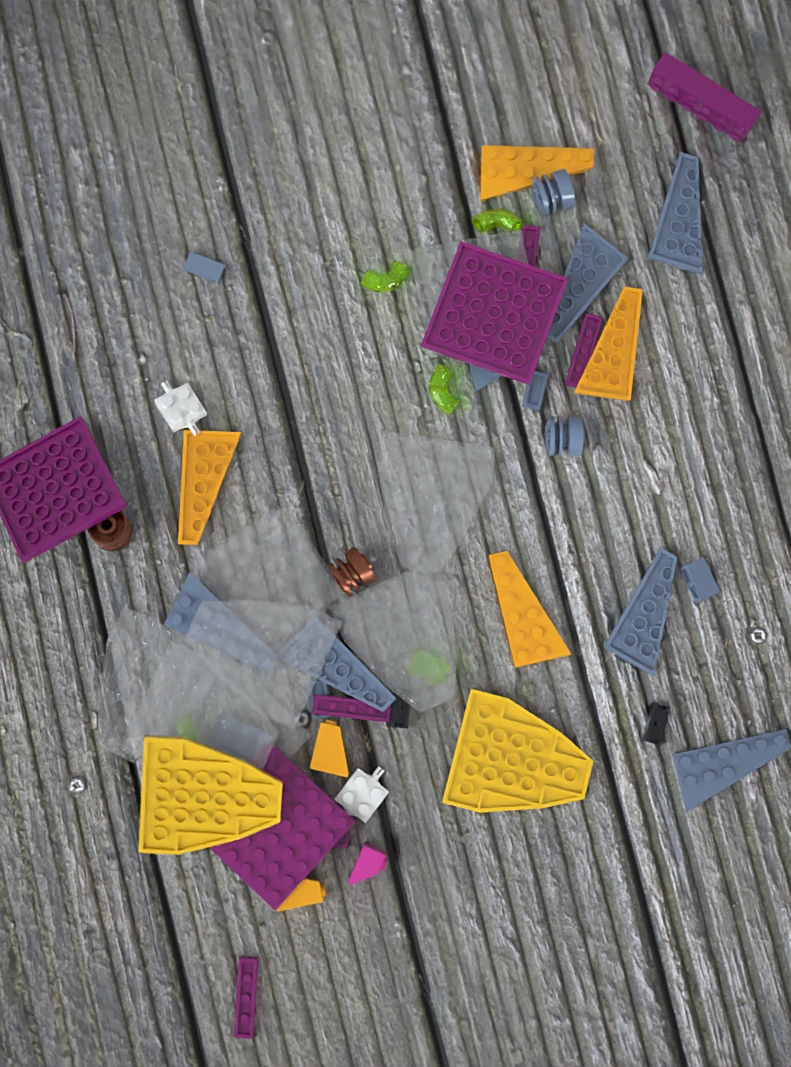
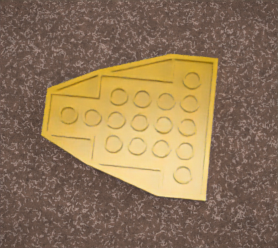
(512, 760)
(201, 797)

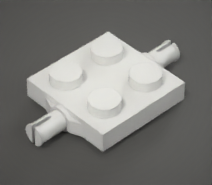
(180, 407)
(362, 794)

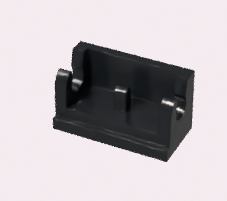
(399, 713)
(655, 723)

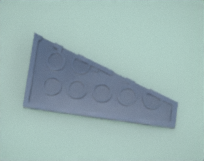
(715, 767)

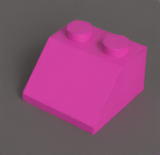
(368, 863)

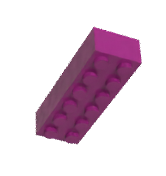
(703, 97)

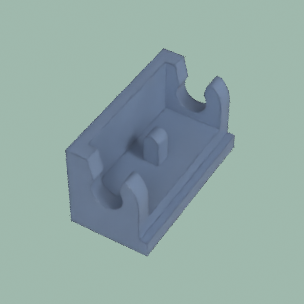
(699, 580)

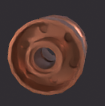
(114, 538)
(354, 570)

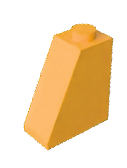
(329, 750)
(306, 893)

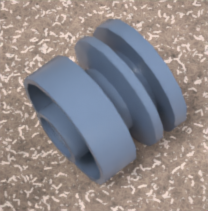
(558, 190)
(565, 435)

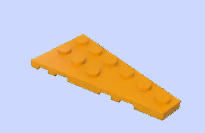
(513, 167)
(613, 358)
(203, 471)
(526, 623)

